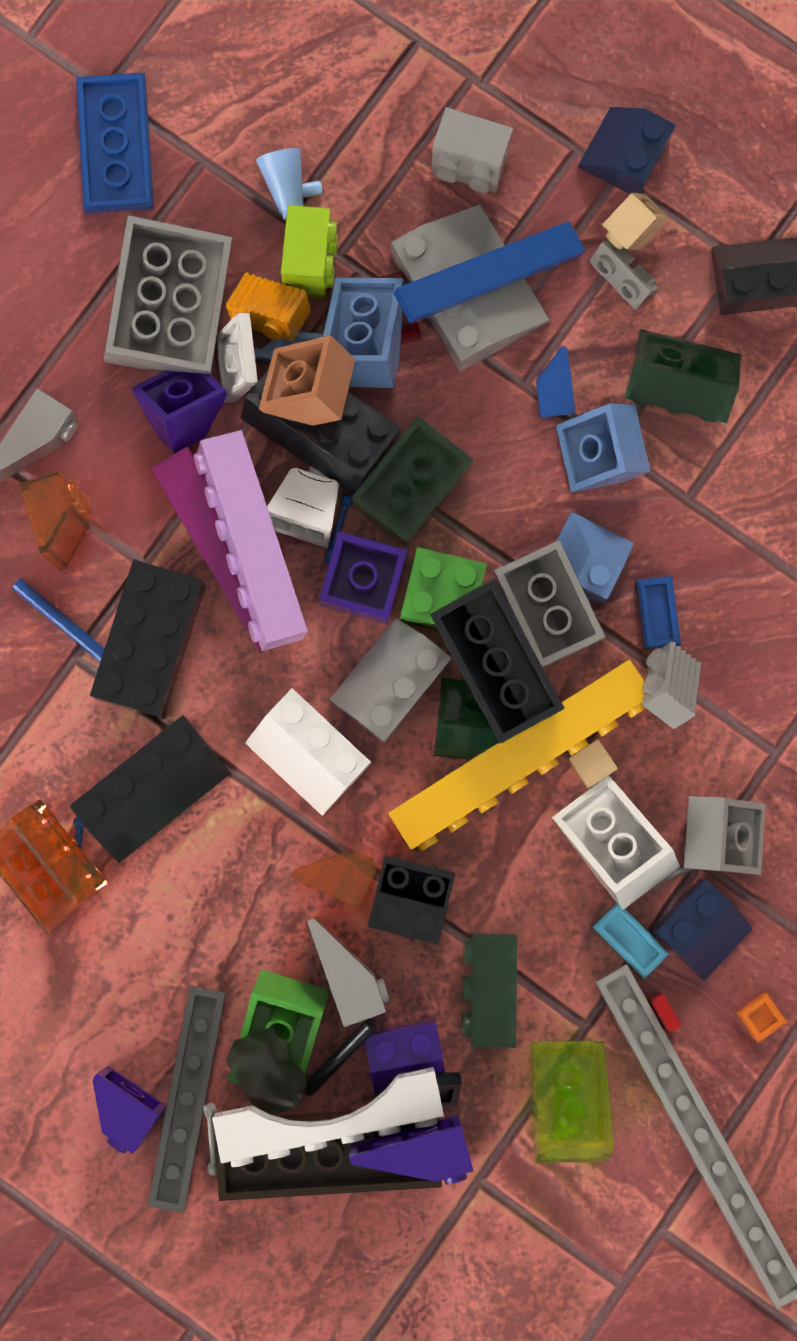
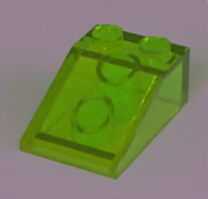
(570, 1102)

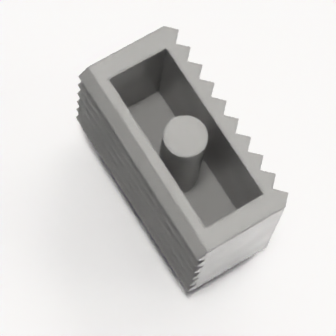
(671, 685)

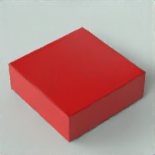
(664, 1012)

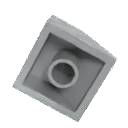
(724, 835)

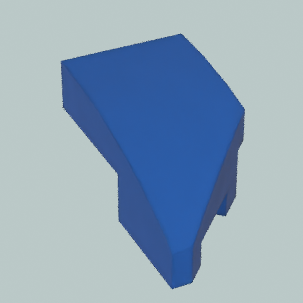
(555, 387)

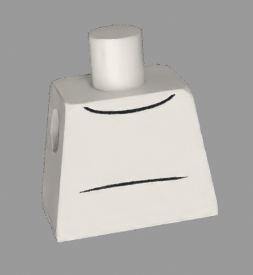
(305, 506)

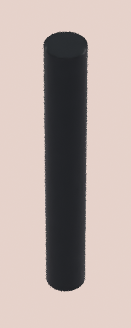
(340, 1056)

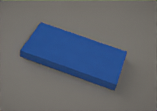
(114, 143)

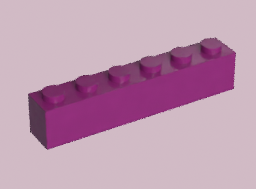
(187, 495)

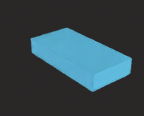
(630, 940)

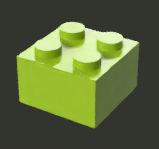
(307, 250)

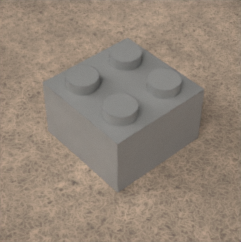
(470, 150)

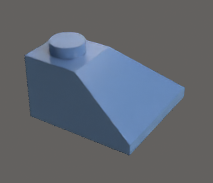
(594, 555)

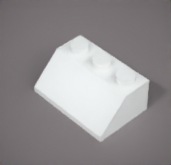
(307, 752)

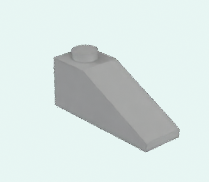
(35, 433)

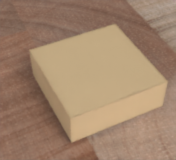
(592, 764)

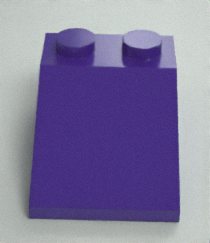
(422, 1153)

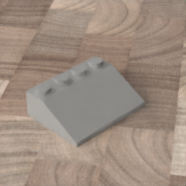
(167, 297)
(484, 323)

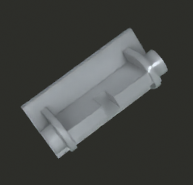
(632, 284)

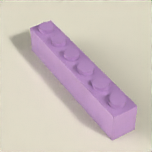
(250, 540)

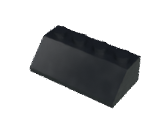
(756, 275)
(497, 661)
(150, 789)

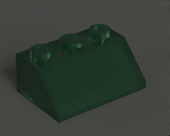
(683, 376)

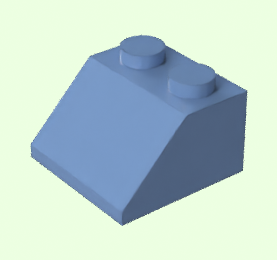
(603, 447)

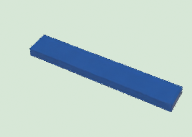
(488, 272)

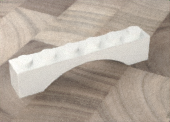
(252, 1132)

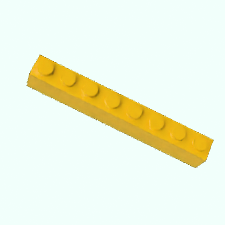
(510, 762)

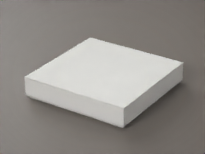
(236, 357)

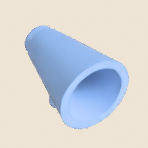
(284, 178)

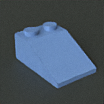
(368, 326)

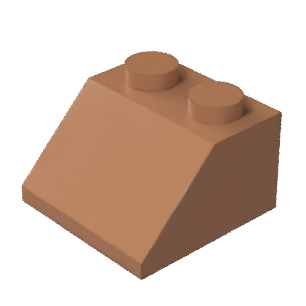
(308, 381)

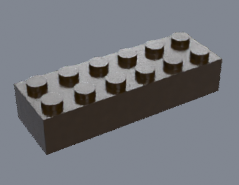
(310, 1171)

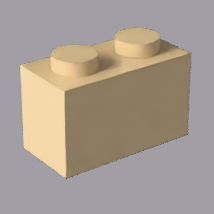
(634, 222)

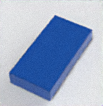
(657, 612)

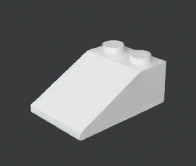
(616, 842)

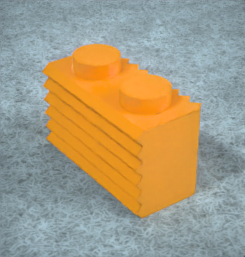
(273, 307)

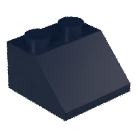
(627, 147)
(702, 928)

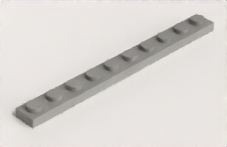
(700, 1135)

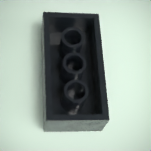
(338, 449)
(148, 639)

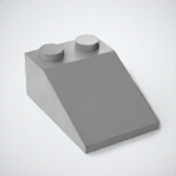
(350, 979)

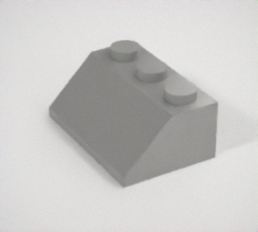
(549, 604)
(390, 680)

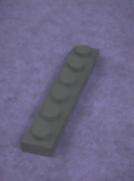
(186, 1099)

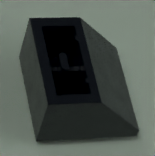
(411, 900)

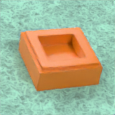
(761, 1017)

